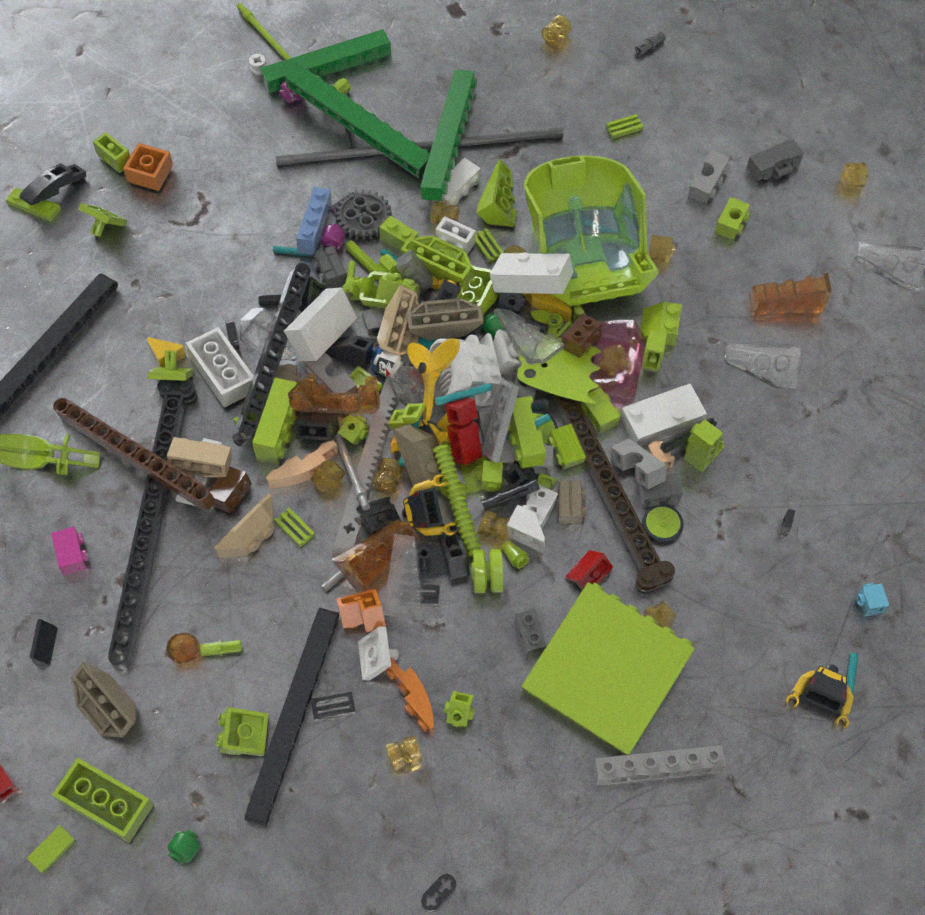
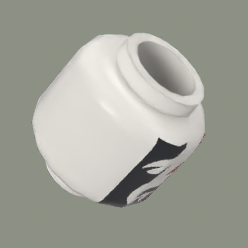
(387, 363)

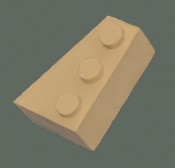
(199, 457)

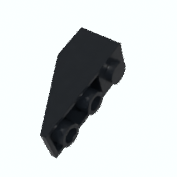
(352, 350)

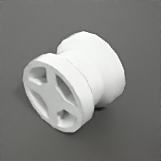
(256, 62)

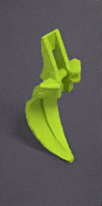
(35, 452)

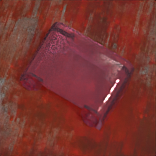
(631, 338)

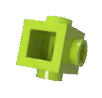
(354, 428)
(459, 709)

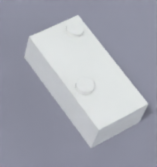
(531, 273)
(320, 324)
(220, 366)
(662, 415)

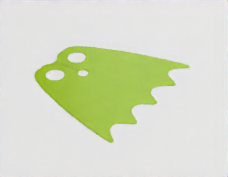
(564, 375)

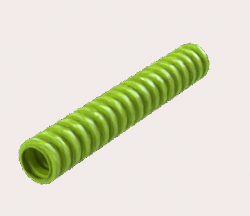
(457, 499)

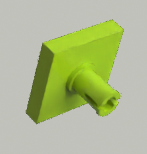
(102, 216)
(170, 371)

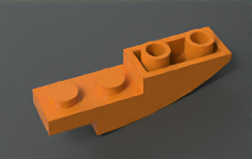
(417, 700)

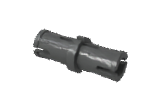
(650, 43)

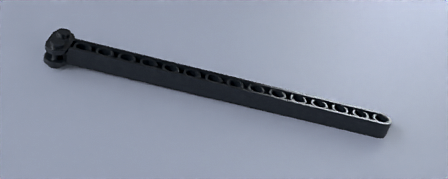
(173, 393)

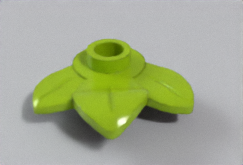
(545, 317)

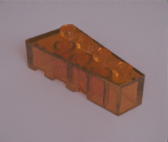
(791, 296)
(371, 557)

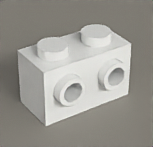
(456, 234)
(542, 503)

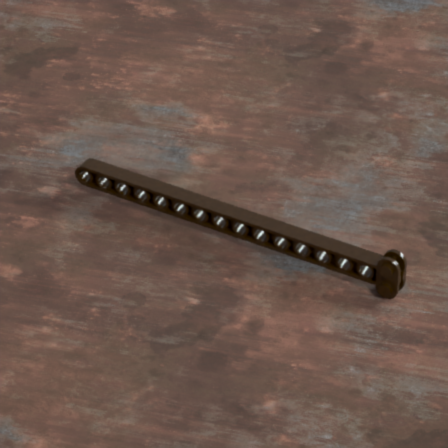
(653, 573)

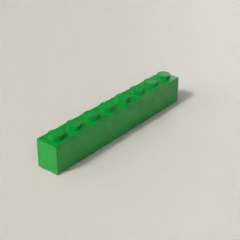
(330, 58)

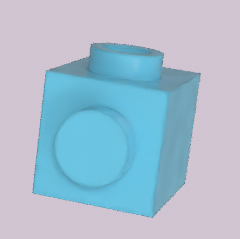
(872, 599)

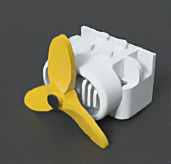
(455, 367)

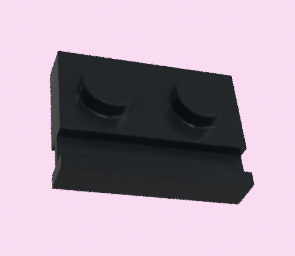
(378, 515)

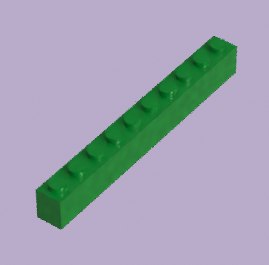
(358, 120)
(448, 136)

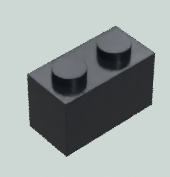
(316, 426)

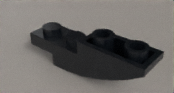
(50, 181)

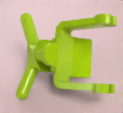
(365, 288)

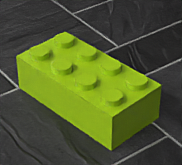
(275, 424)
(103, 800)

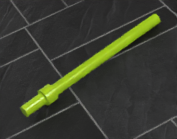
(249, 16)

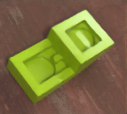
(406, 416)

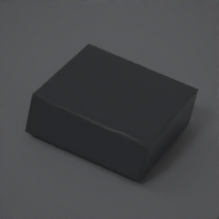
(787, 522)

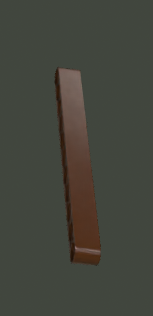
(134, 453)

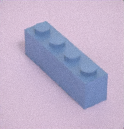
(314, 221)

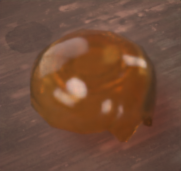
(183, 648)

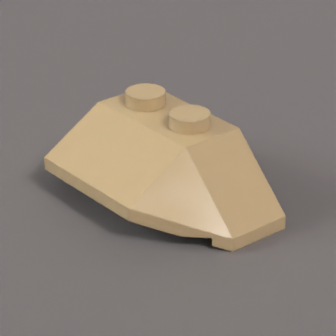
(394, 329)
(249, 531)

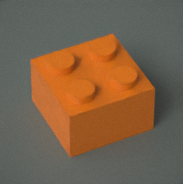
(148, 166)

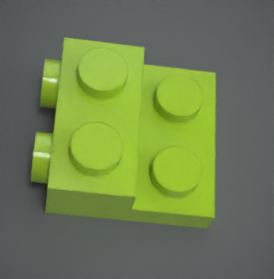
(242, 732)

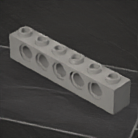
(658, 765)

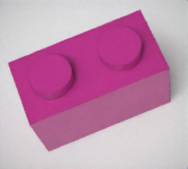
(69, 550)

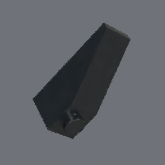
(454, 554)

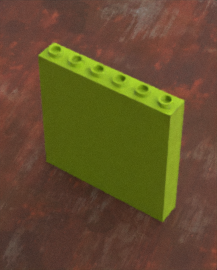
(608, 668)

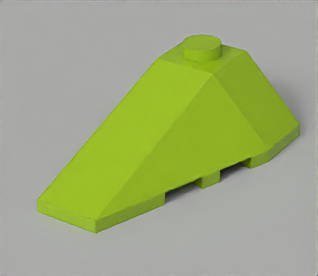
(497, 199)
(478, 288)

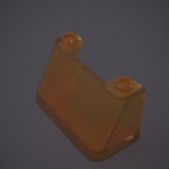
(313, 397)

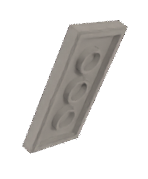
(500, 420)

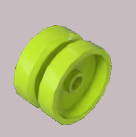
(483, 571)

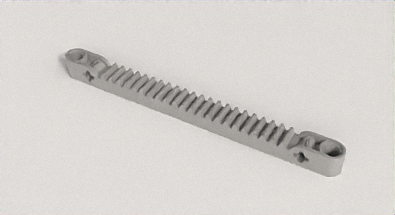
(368, 466)

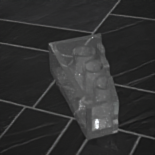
(404, 580)

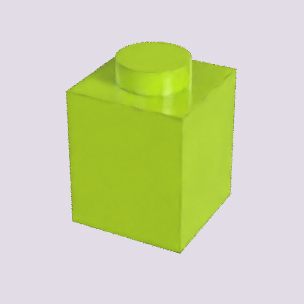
(492, 476)

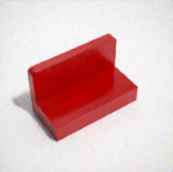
(590, 569)

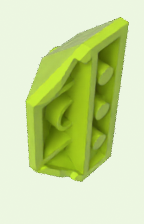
(440, 257)

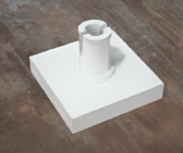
(375, 653)

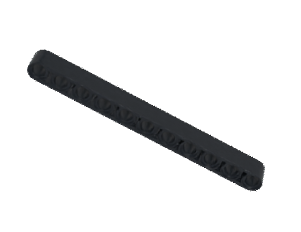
(55, 340)
(267, 359)
(291, 718)

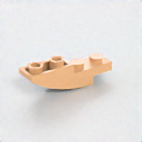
(296, 470)

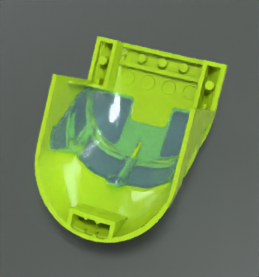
(596, 216)

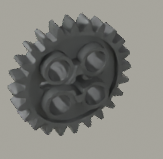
(366, 217)

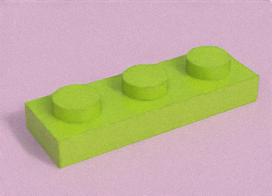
(43, 209)

